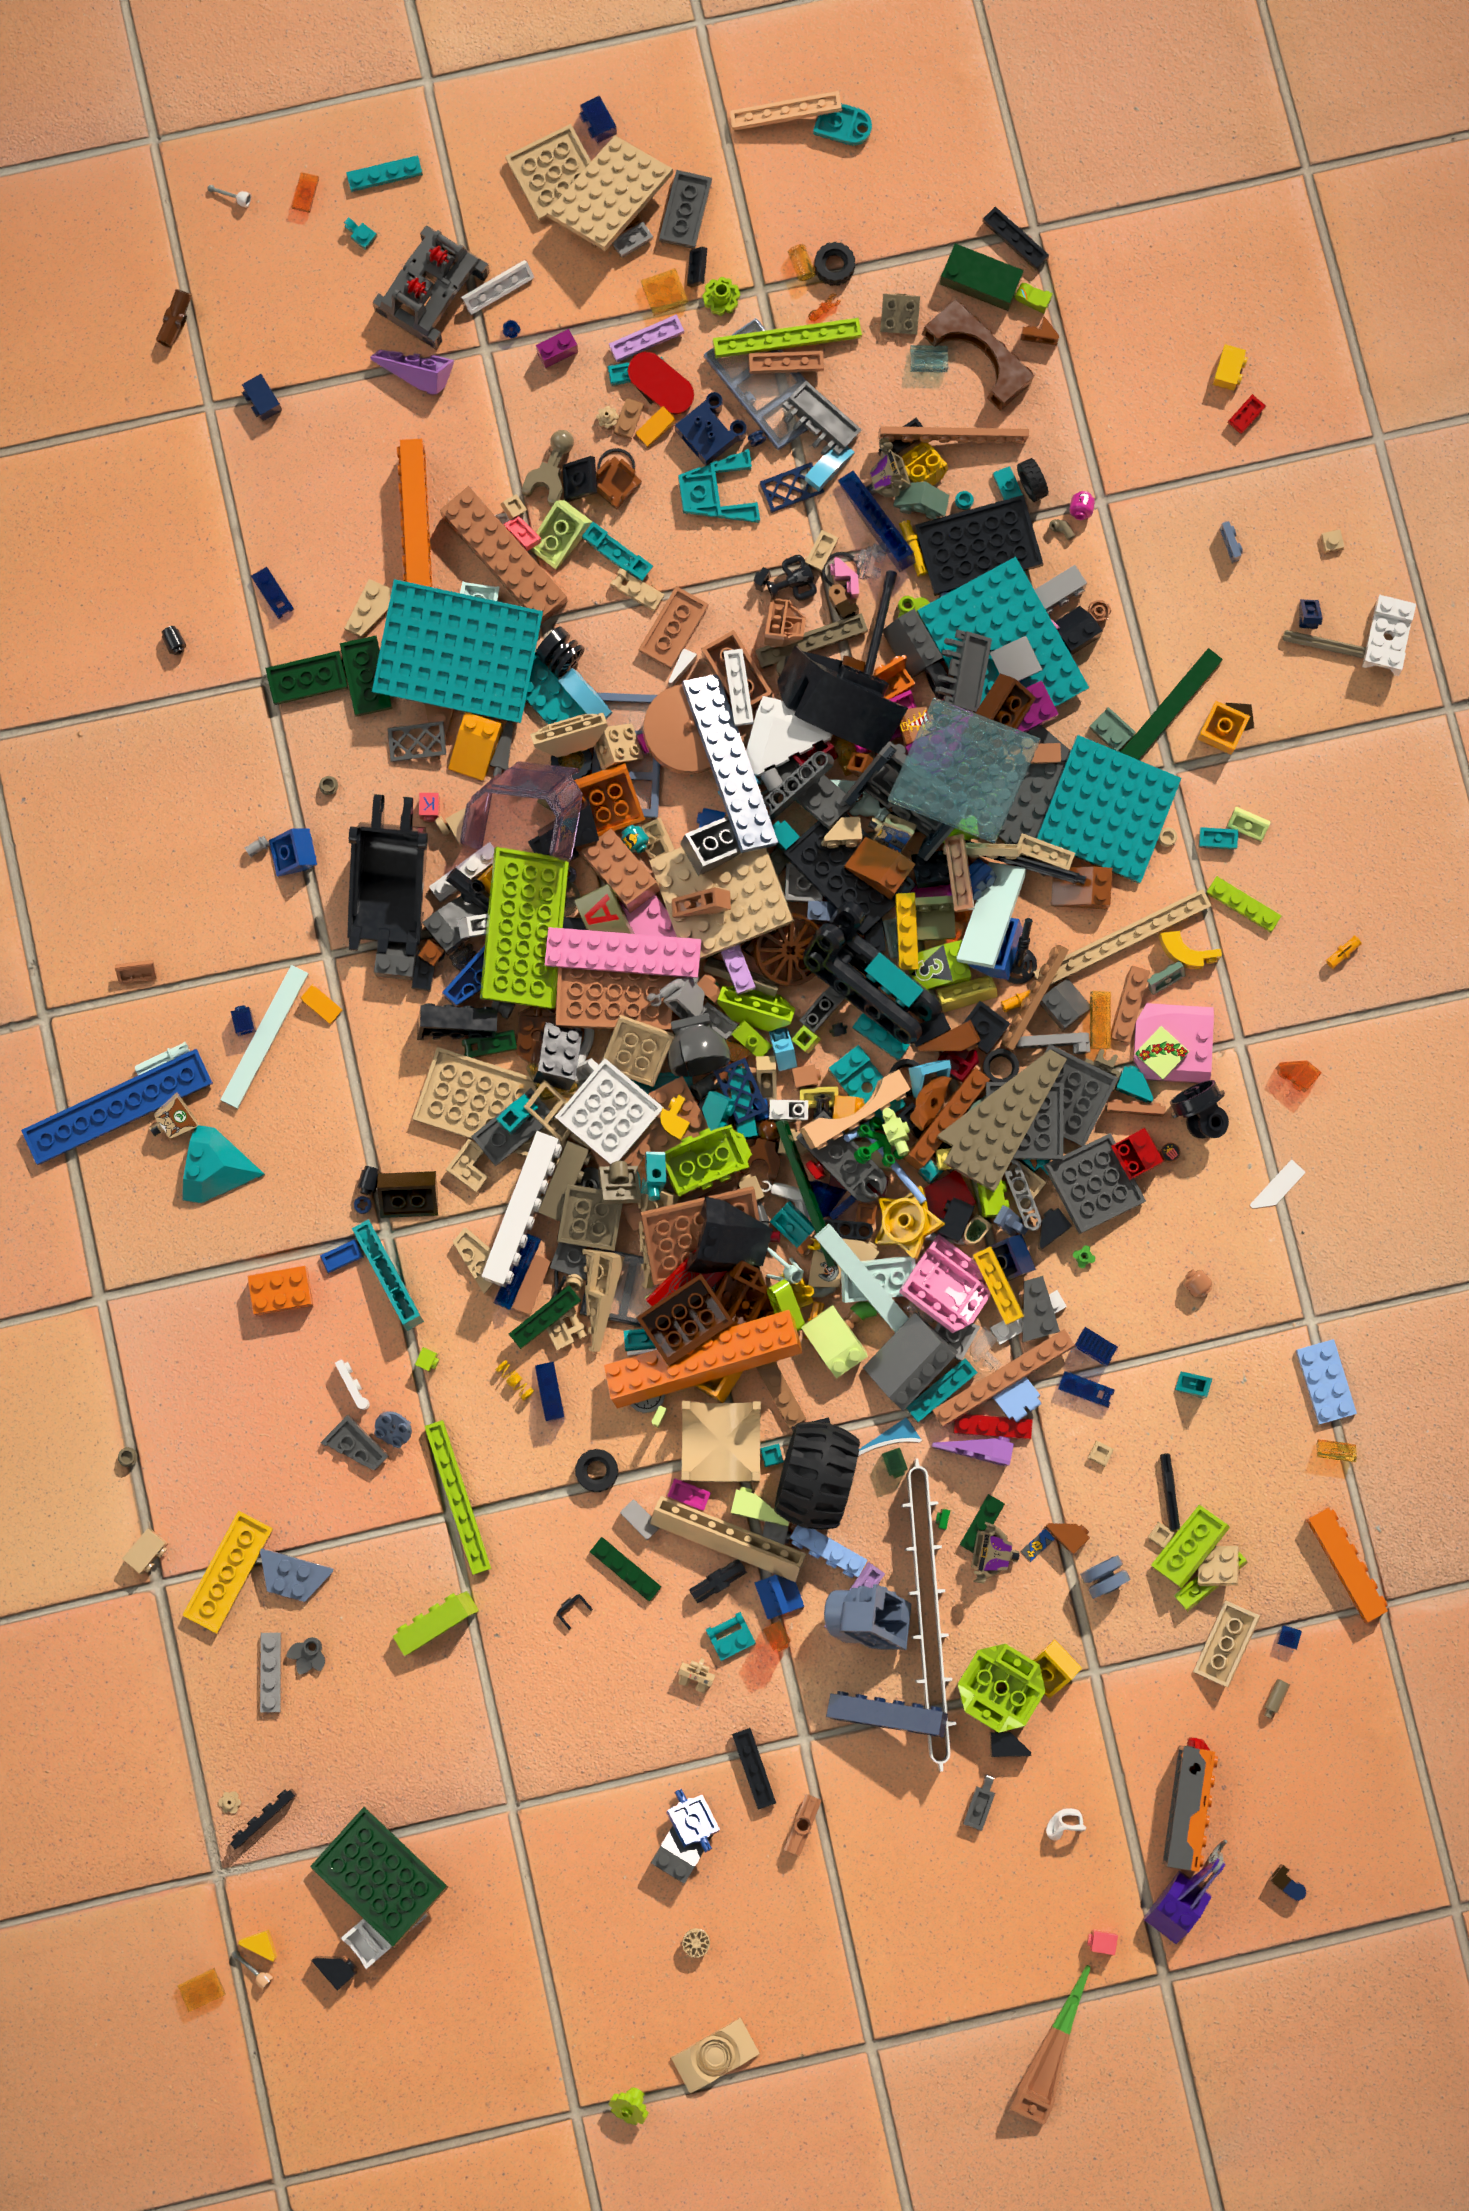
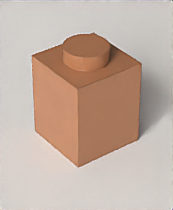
(806, 1077)

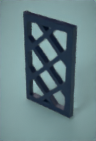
(777, 479)
(749, 1076)

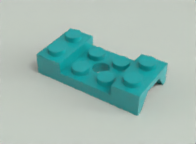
(855, 1070)

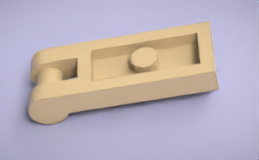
(637, 590)

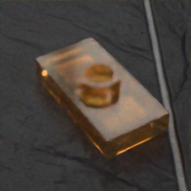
(305, 192)

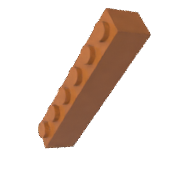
(948, 1114)

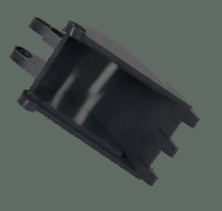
(387, 880)

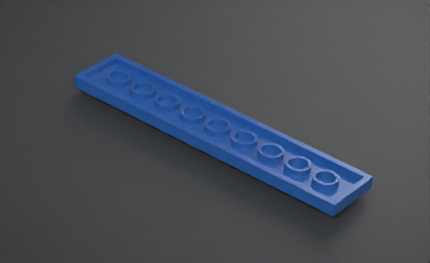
(116, 1107)

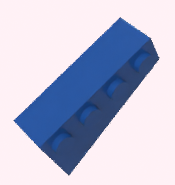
(467, 981)

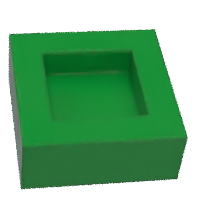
(942, 1519)

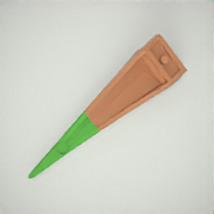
(1041, 2080)

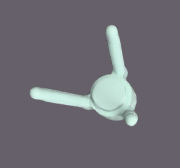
(792, 1273)

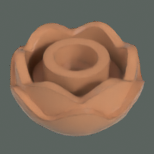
(1103, 607)

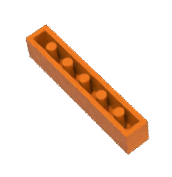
(1347, 1565)

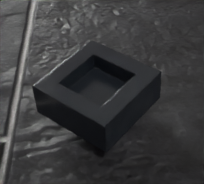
(761, 578)

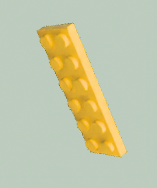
(227, 1572)

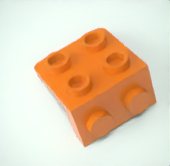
(895, 676)

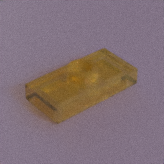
(1336, 1450)

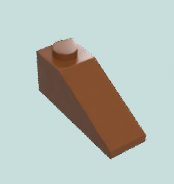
(954, 1040)

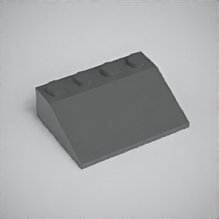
(909, 1361)

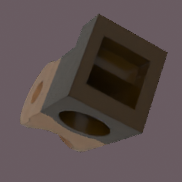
(841, 603)

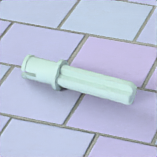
(162, 1058)

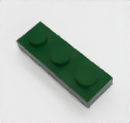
(988, 1513)

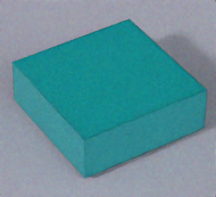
(771, 1455)

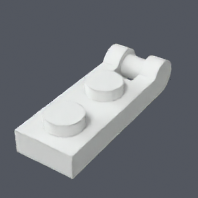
(352, 1385)

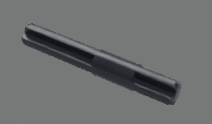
(1169, 1490)

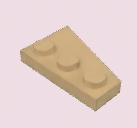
(369, 608)

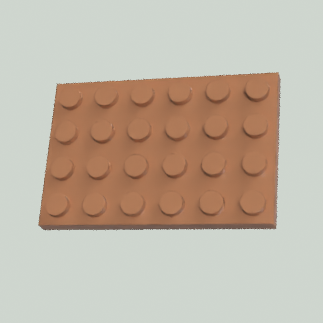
(599, 997)
(676, 1229)

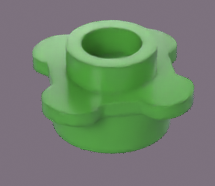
(1084, 1251)

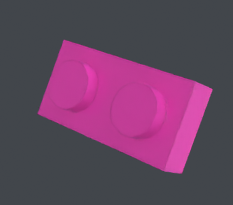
(689, 1494)

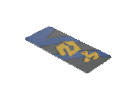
(1037, 1545)

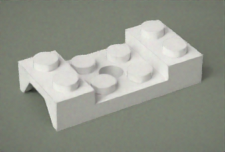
(1392, 618)
(368, 1942)

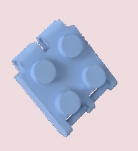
(1017, 1398)

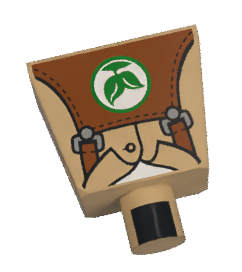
(173, 1118)

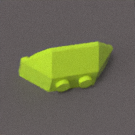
(756, 1008)

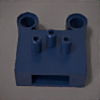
(706, 433)

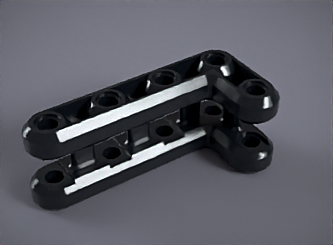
(840, 944)

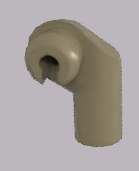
(1063, 527)

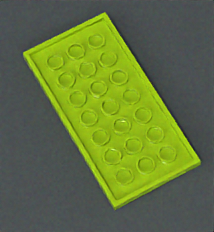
(523, 903)

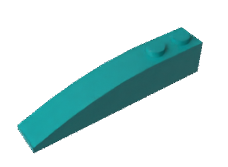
(388, 1275)

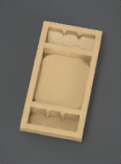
(715, 2055)

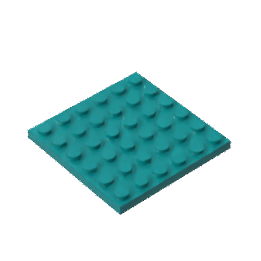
(1108, 808)

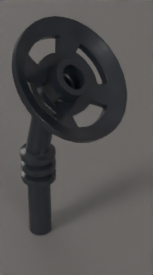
(1020, 958)

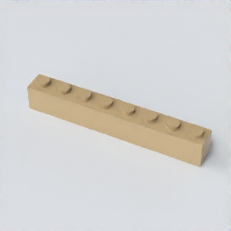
(727, 1538)

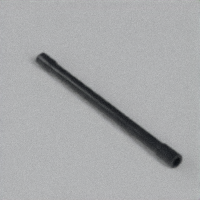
(888, 586)

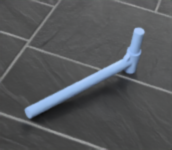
(896, 1167)

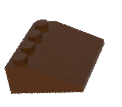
(684, 1319)

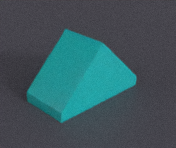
(1194, 1384)

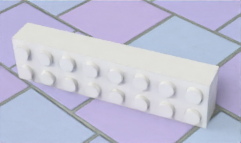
(521, 1209)

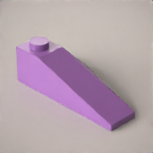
(422, 373)
(990, 1450)

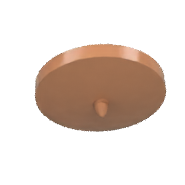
(673, 735)

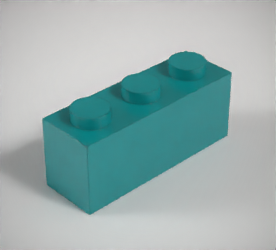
(893, 980)

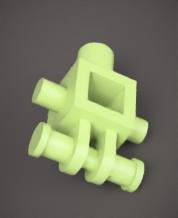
(896, 1131)

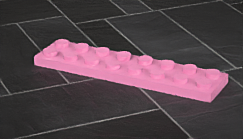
(623, 952)

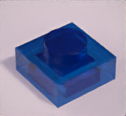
(1289, 1637)

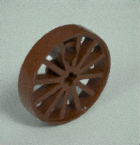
(786, 957)

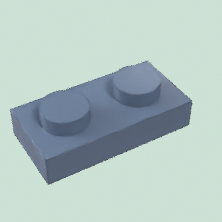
(1234, 549)

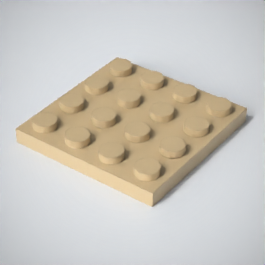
(548, 168)

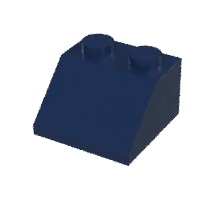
(1013, 1257)

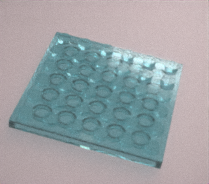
(964, 770)

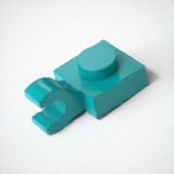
(361, 234)

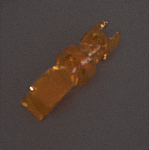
(815, 314)

